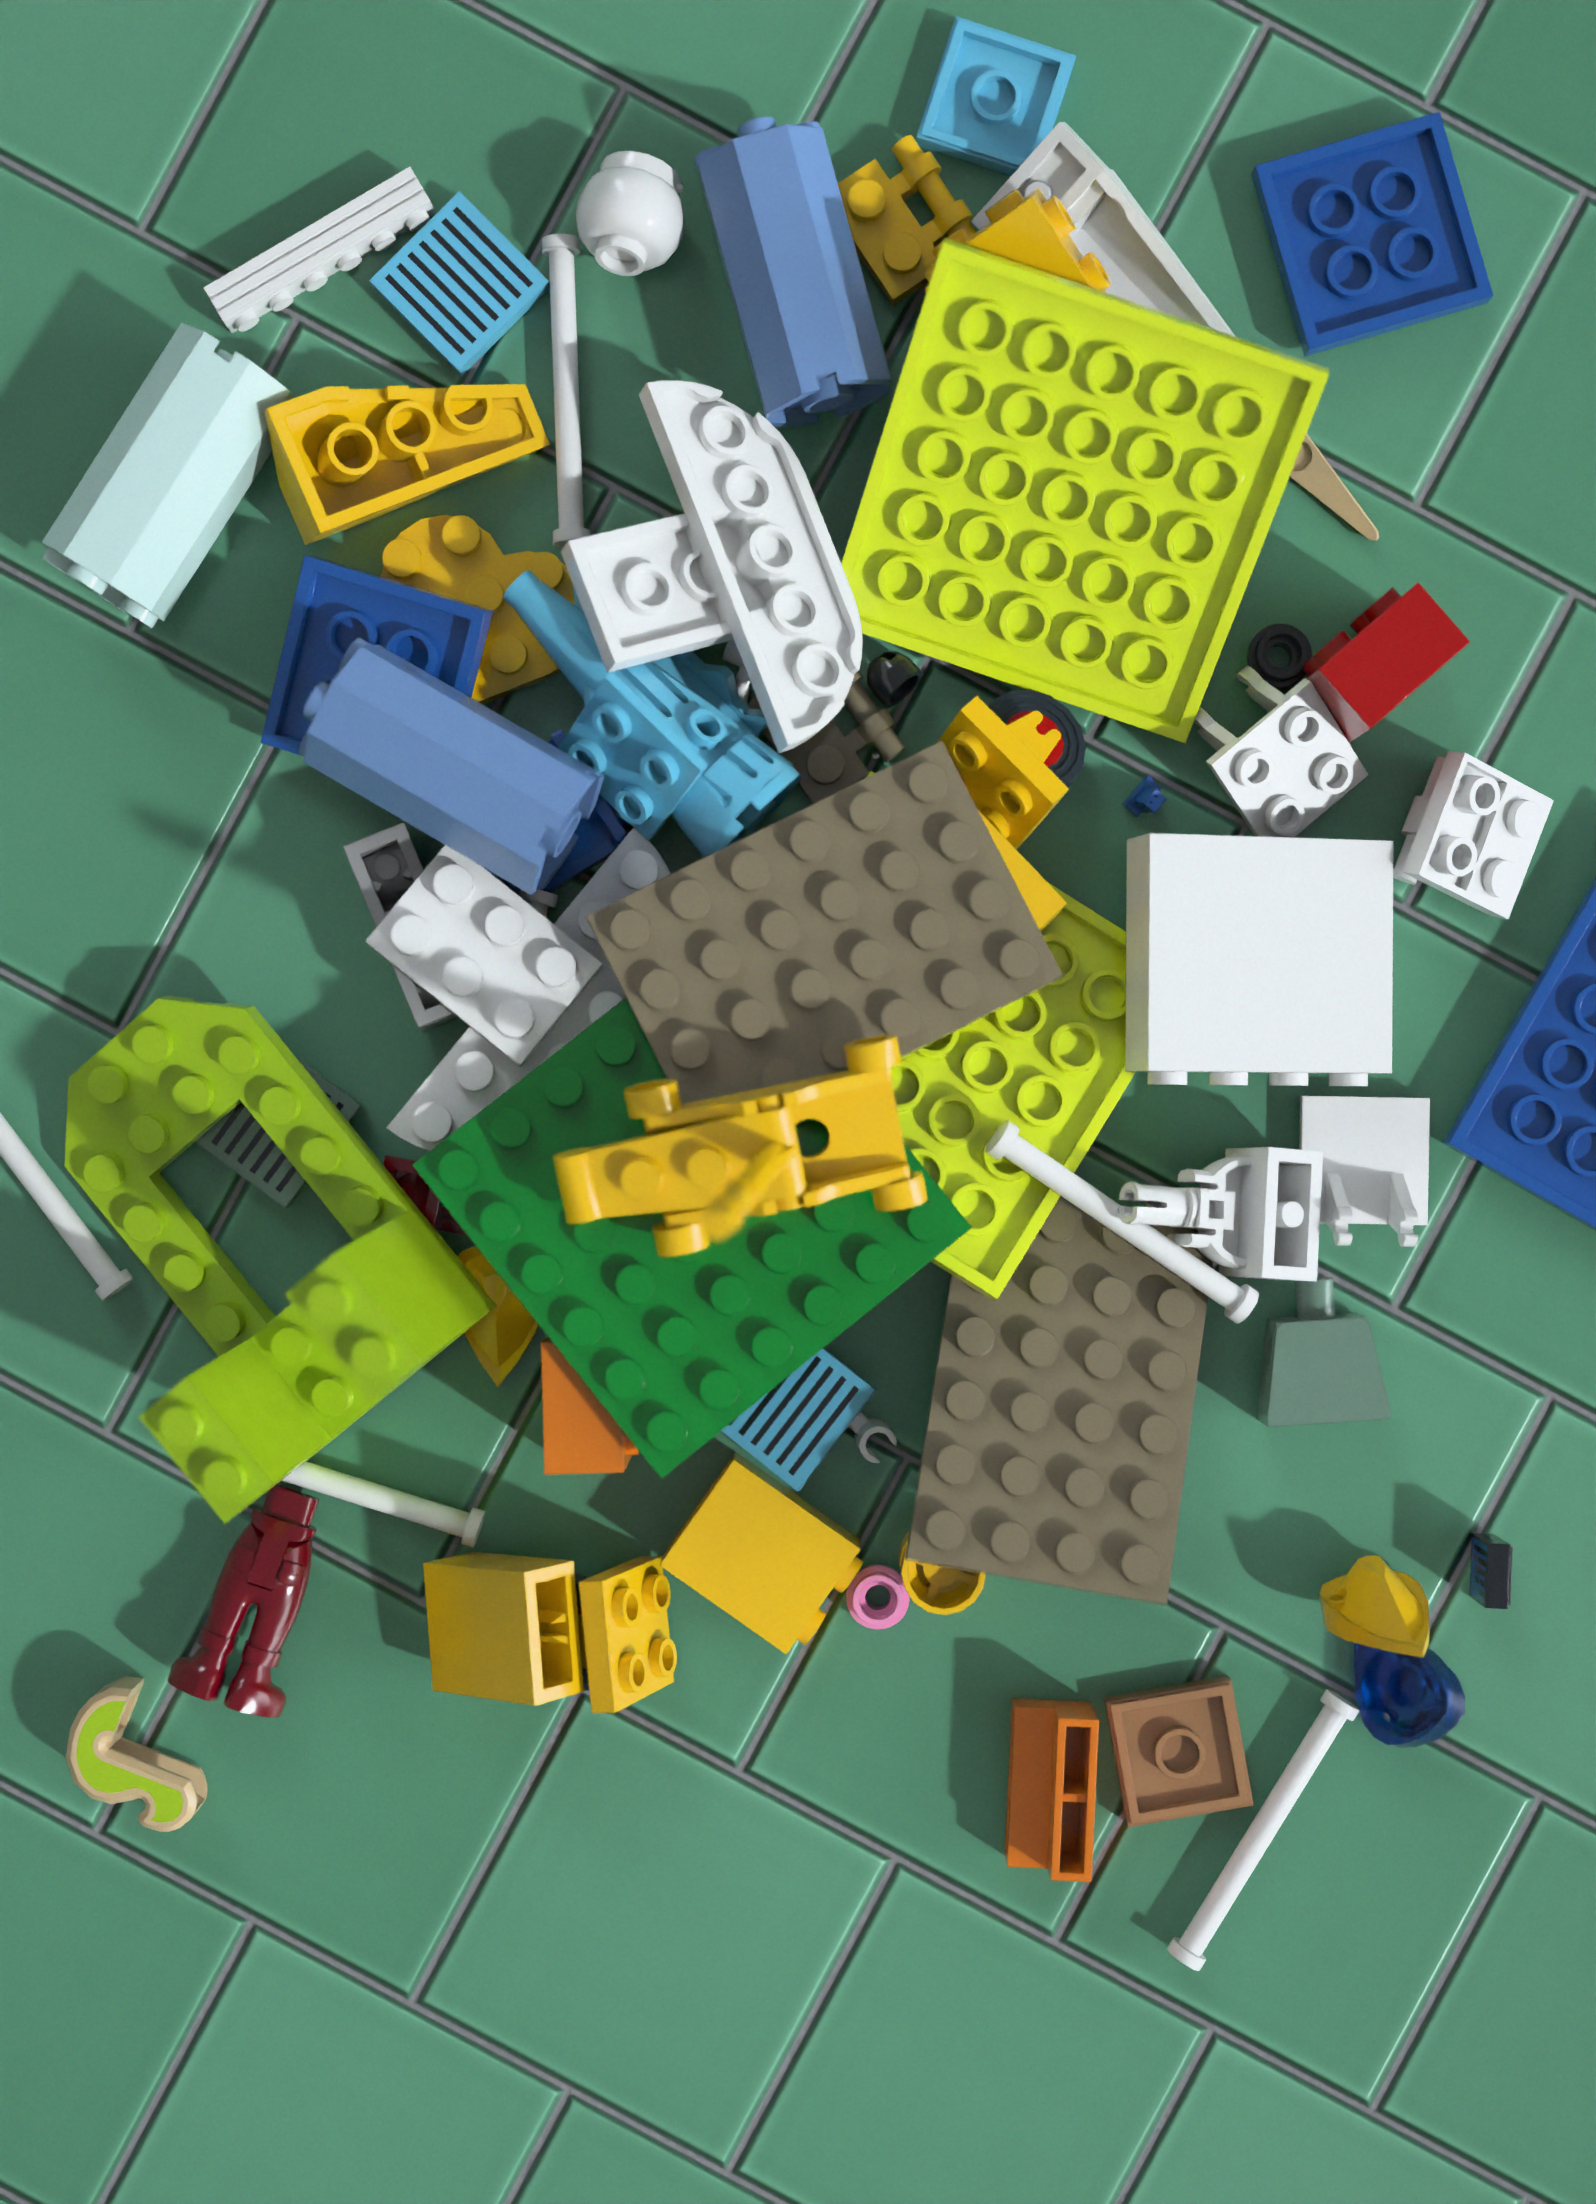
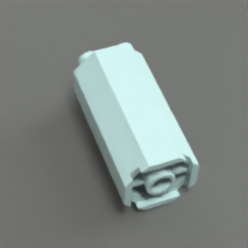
(167, 477)

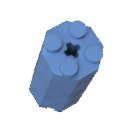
(793, 272)
(448, 765)

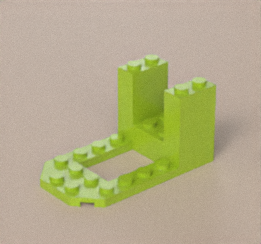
(352, 1322)

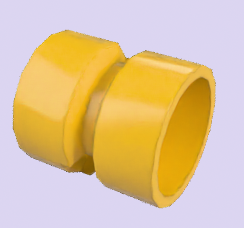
(939, 1588)

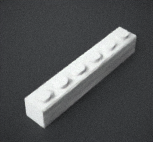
(320, 251)

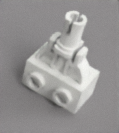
(1251, 1213)

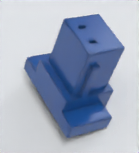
(1145, 798)

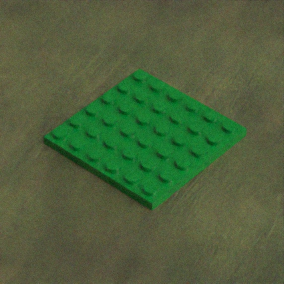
(657, 1338)

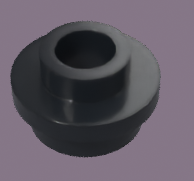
(1292, 641)

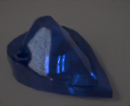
(1414, 1691)

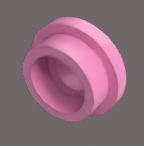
(877, 1616)

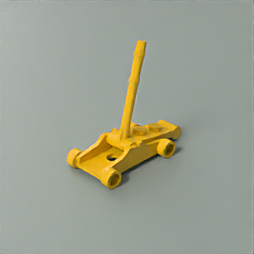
(742, 1156)

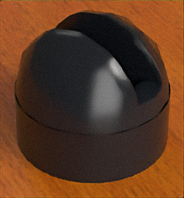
(892, 677)

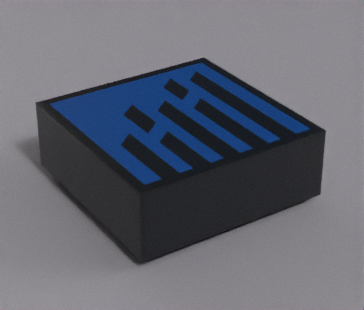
(1490, 1571)

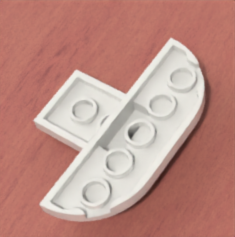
(736, 566)
(504, 974)

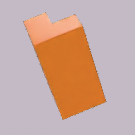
(1052, 1787)

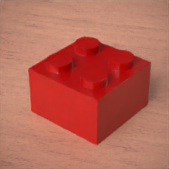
(1394, 653)

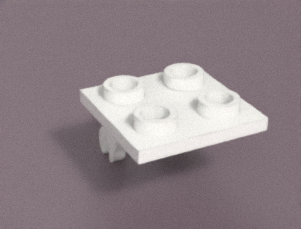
(1285, 764)
(1371, 1161)

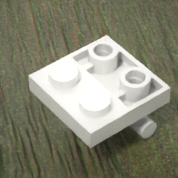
(1472, 834)

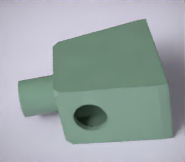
(1319, 1364)

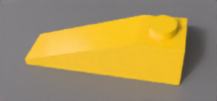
(374, 450)

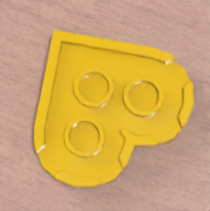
(466, 564)

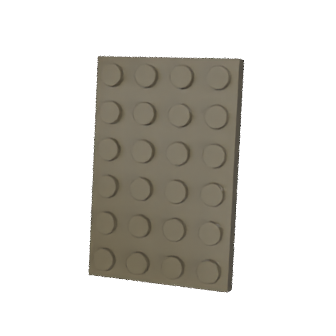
(826, 932)
(1063, 1417)

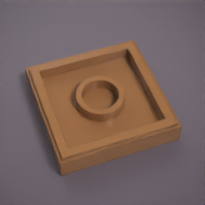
(1178, 1751)

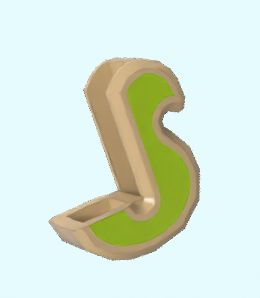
(123, 1770)

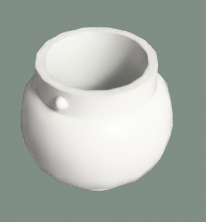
(631, 213)

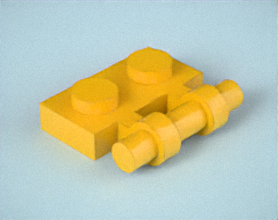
(885, 229)

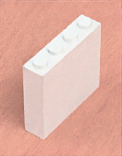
(1258, 958)

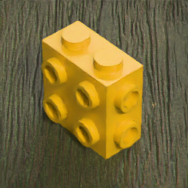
(1034, 235)

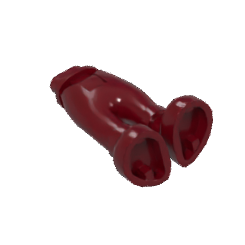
(264, 1568)

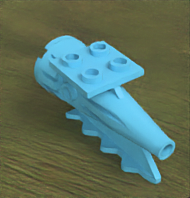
(660, 731)

